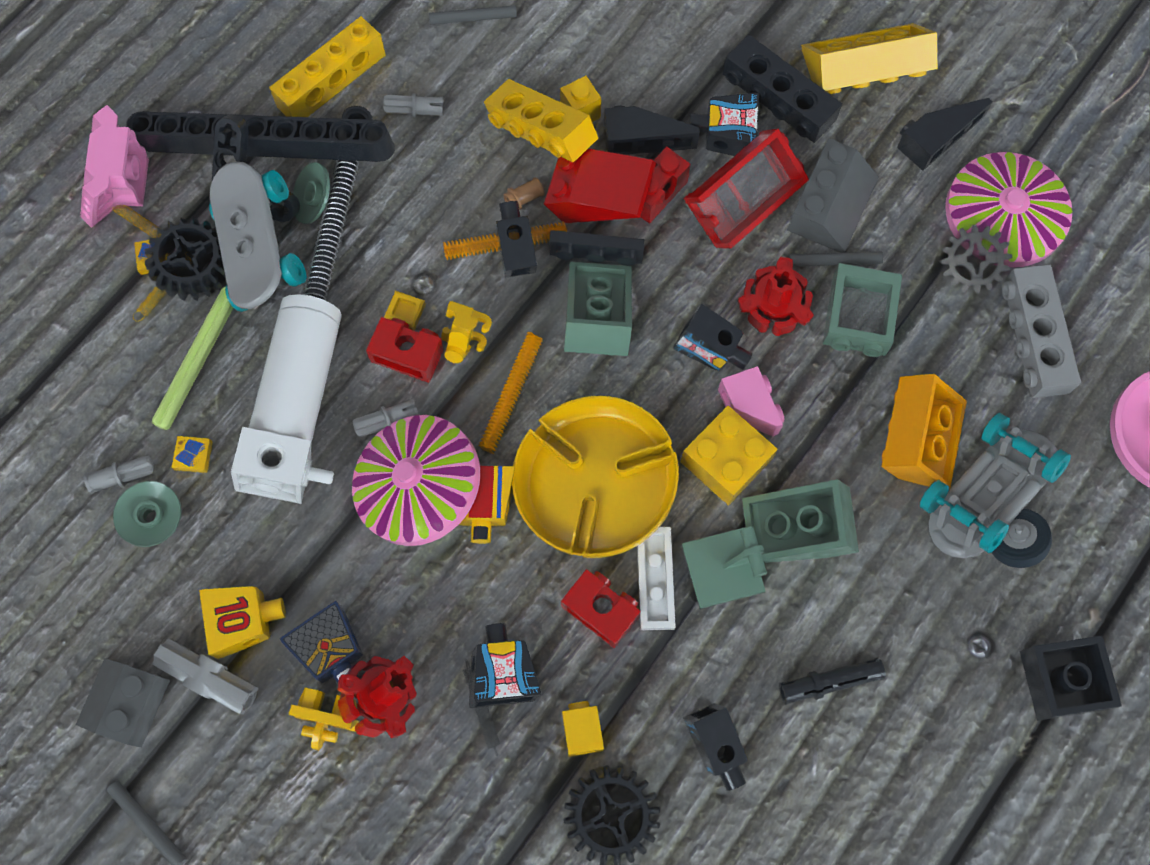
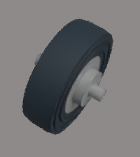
(1026, 541)

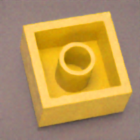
(728, 455)

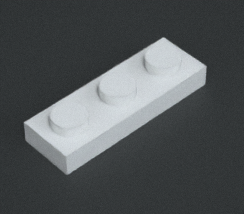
(656, 581)

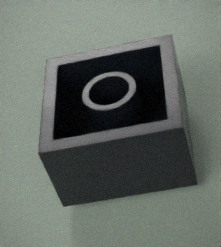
(1070, 678)

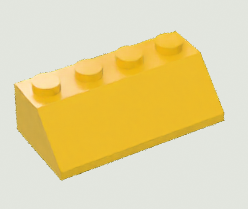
(871, 57)

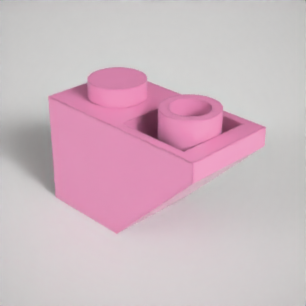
(750, 397)

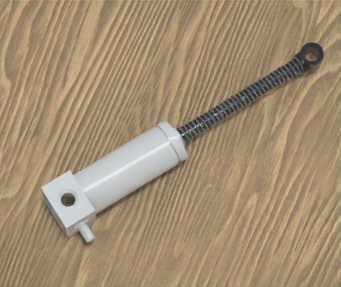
(297, 366)

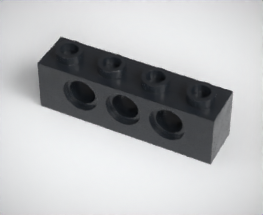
(775, 75)

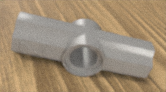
(205, 676)

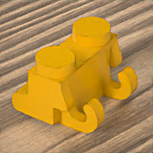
(462, 331)

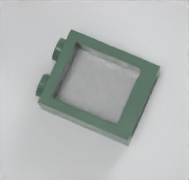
(862, 310)

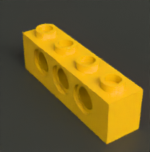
(328, 70)
(541, 120)

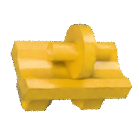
(309, 709)

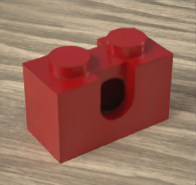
(668, 168)
(417, 361)
(608, 626)

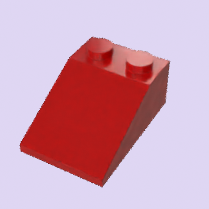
(599, 187)

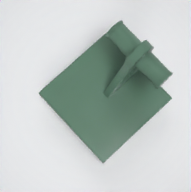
(725, 566)

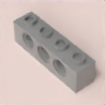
(1047, 315)

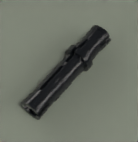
(822, 683)

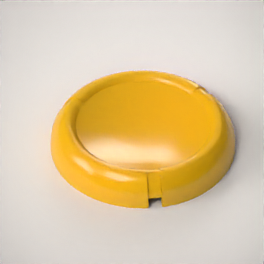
(595, 476)

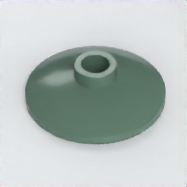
(312, 192)
(134, 506)

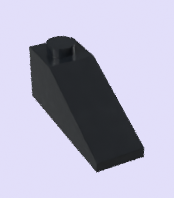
(939, 130)
(641, 131)

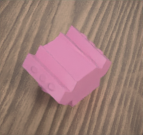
(113, 168)

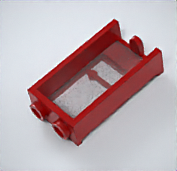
(747, 189)

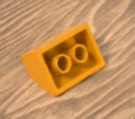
(924, 430)

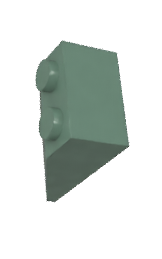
(598, 309)
(803, 522)

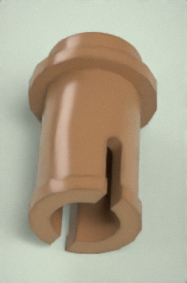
(525, 192)

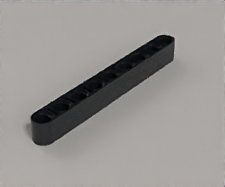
(267, 136)

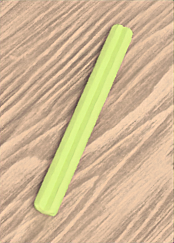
(193, 362)

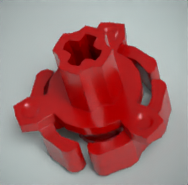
(777, 296)
(380, 695)

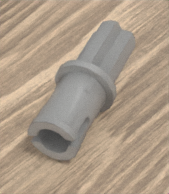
(413, 105)
(380, 419)
(118, 474)

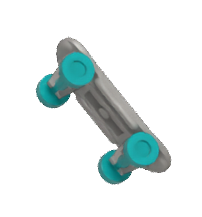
(248, 235)
(992, 491)

